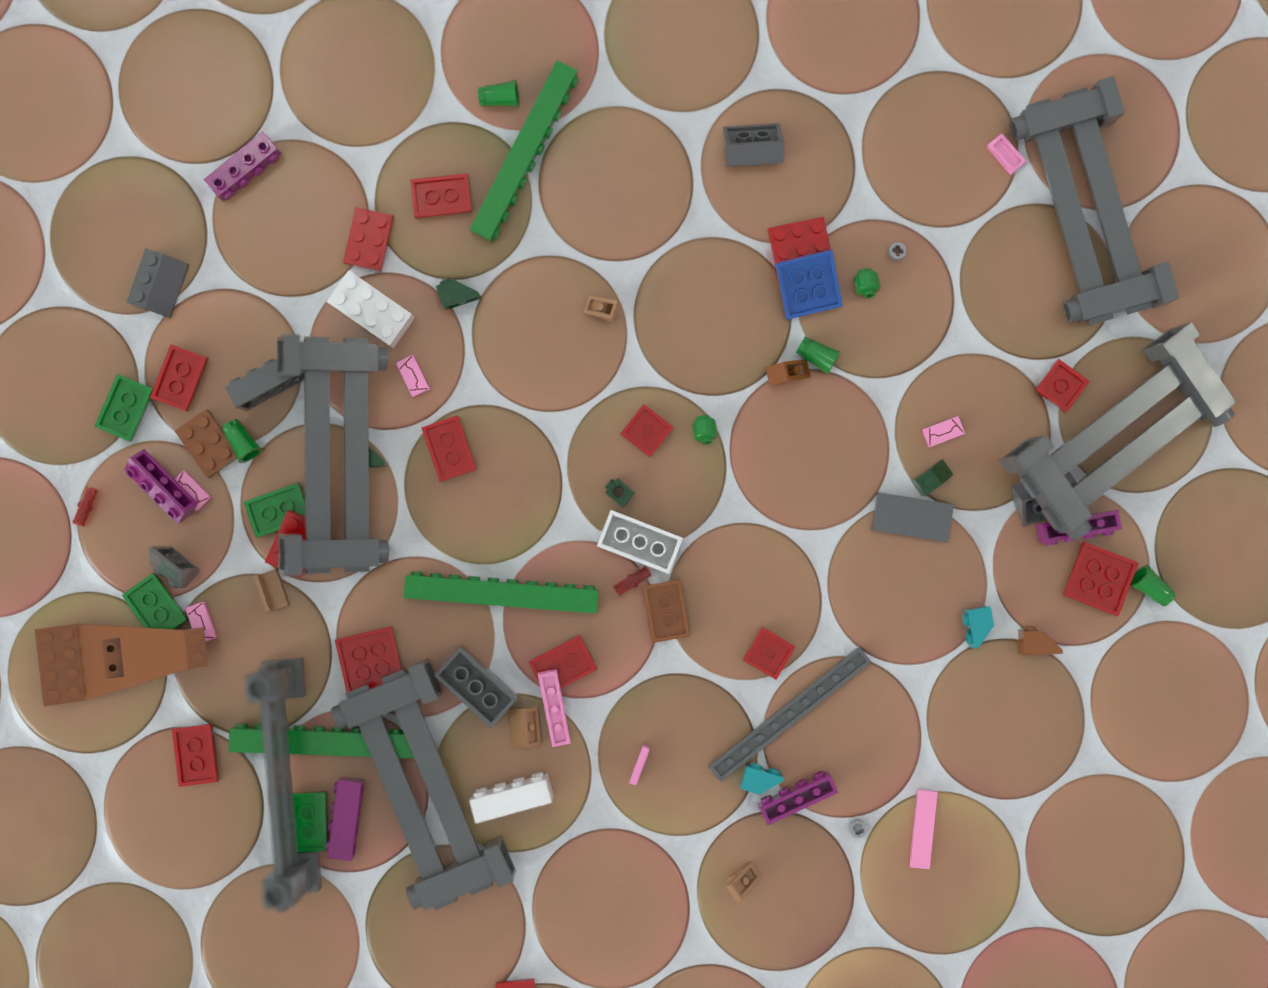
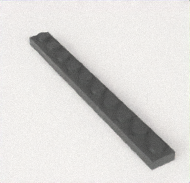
(789, 713)

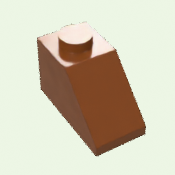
(788, 372)
(1036, 642)

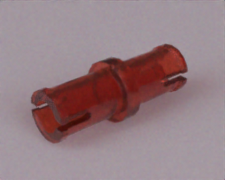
(85, 506)
(632, 580)

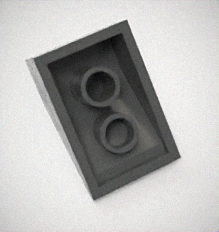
(172, 565)

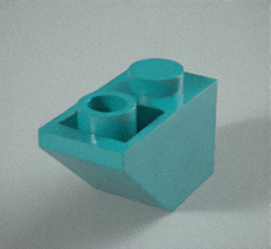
(978, 623)
(759, 780)

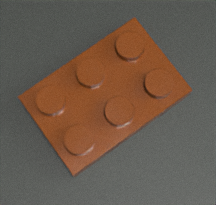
(206, 443)
(666, 611)

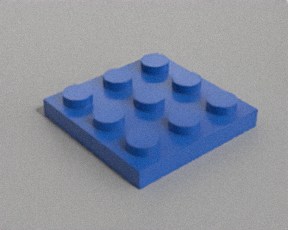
(808, 284)

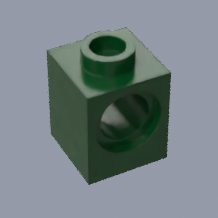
(628, 494)

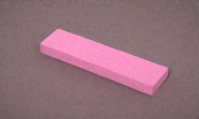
(554, 708)
(923, 829)

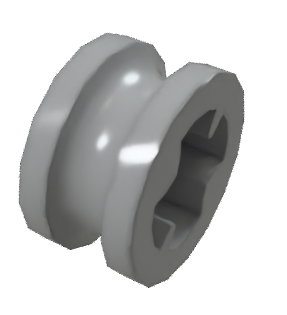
(892, 255)
(853, 832)

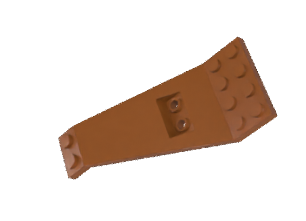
(77, 664)

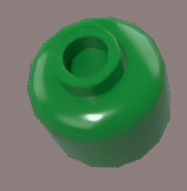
(866, 283)
(704, 429)

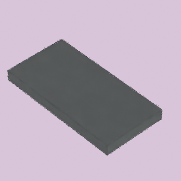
(912, 517)

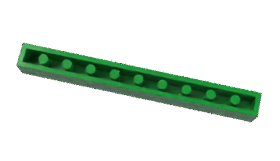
(524, 152)
(501, 593)
(314, 741)

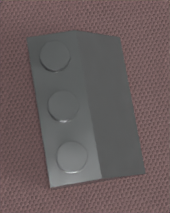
(753, 145)
(157, 283)
(1027, 507)

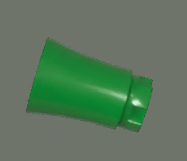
(499, 94)
(818, 354)
(241, 441)
(1153, 586)

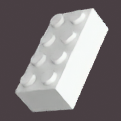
(371, 309)
(639, 542)
(511, 797)

